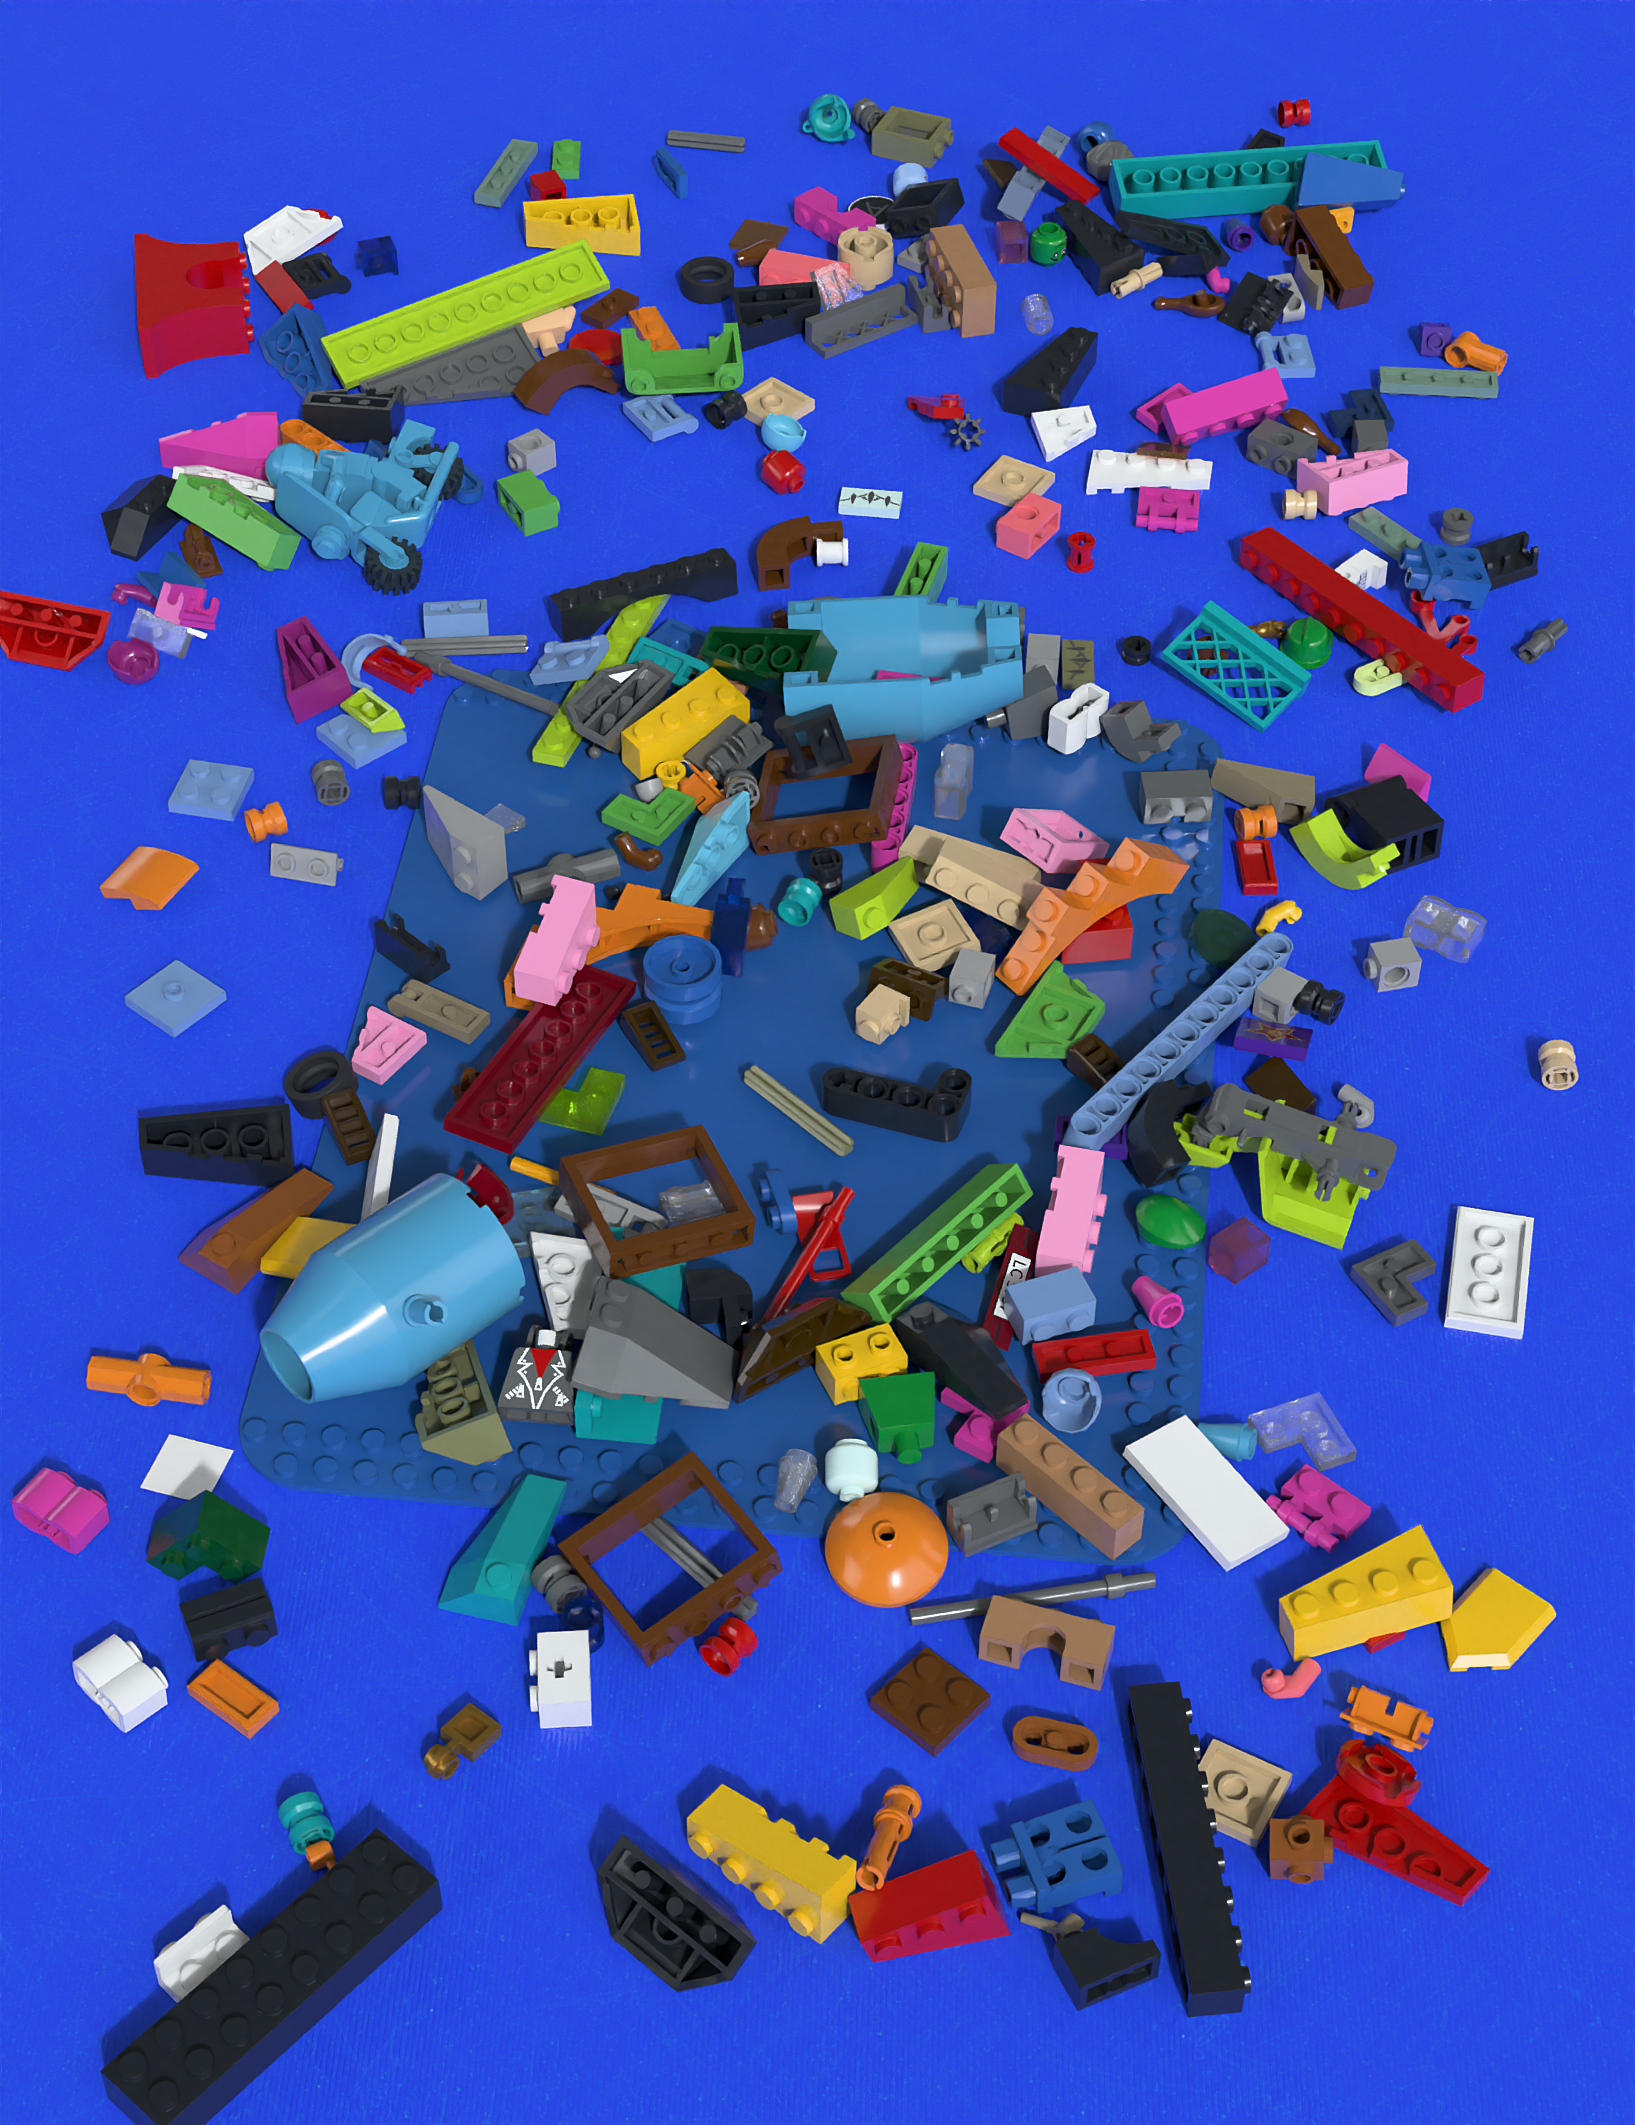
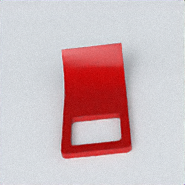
(808, 1210)

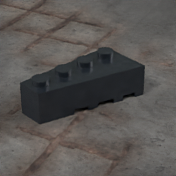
(1097, 246)
(1053, 375)

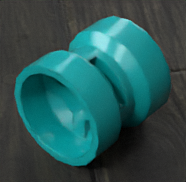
(800, 900)
(305, 1821)

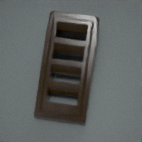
(651, 1014)
(1087, 1054)
(341, 1107)

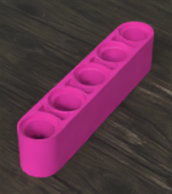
(886, 851)

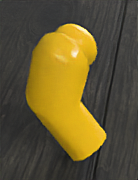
(1272, 916)

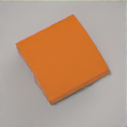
(149, 878)

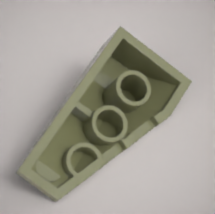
(460, 1410)

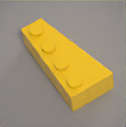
(604, 221)
(681, 723)
(1371, 1596)
(774, 1862)

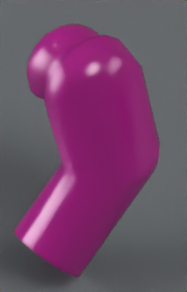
(137, 592)

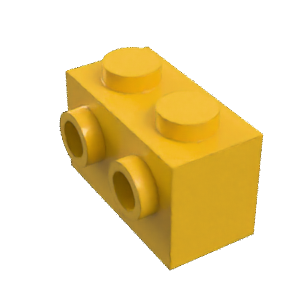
(859, 1356)

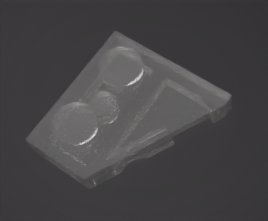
(835, 286)

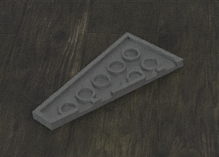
(469, 371)

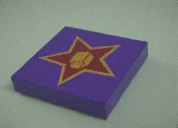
(1273, 1039)

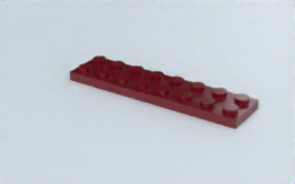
(538, 1061)

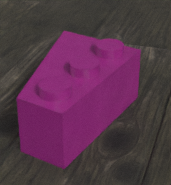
(311, 670)

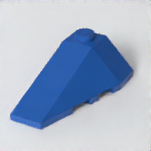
(296, 350)

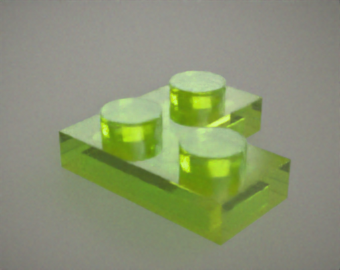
(591, 1106)

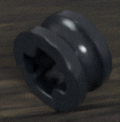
(1136, 650)

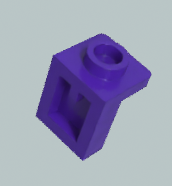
(1434, 338)

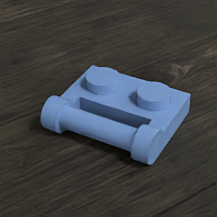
(1293, 352)
(651, 418)
(569, 660)

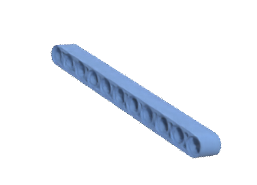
(1176, 1045)

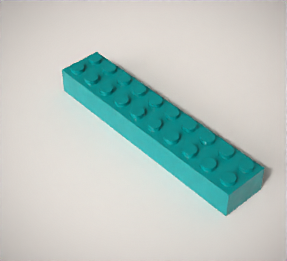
(1221, 180)

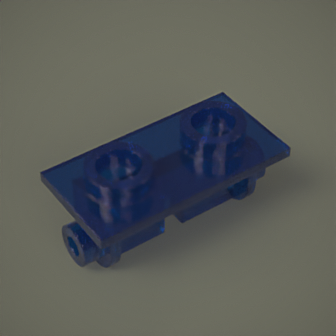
(995, 940)

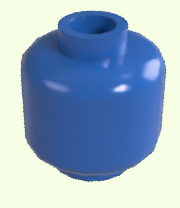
(1094, 134)

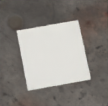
(186, 1468)

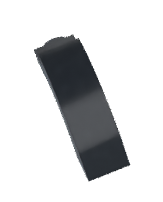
(1151, 1132)

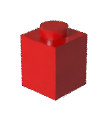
(547, 186)

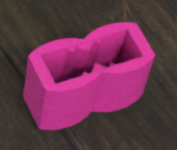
(61, 1510)

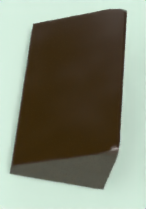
(1000, 171)
(1278, 1082)

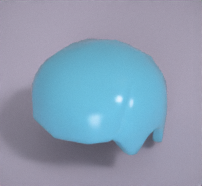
(782, 432)

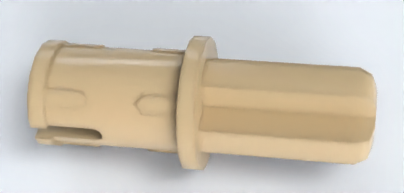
(1136, 280)

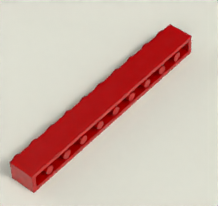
(1362, 619)

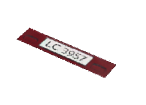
(1015, 1269)

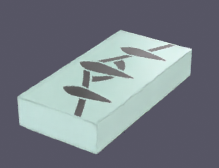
(870, 503)

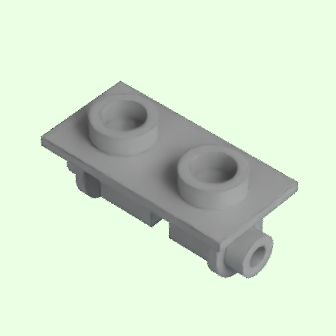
(305, 864)

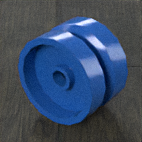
(683, 978)

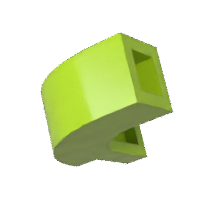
(1336, 856)

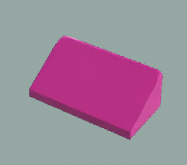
(1388, 763)

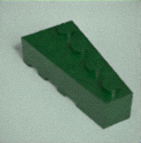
(764, 654)

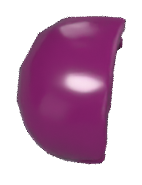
(133, 661)

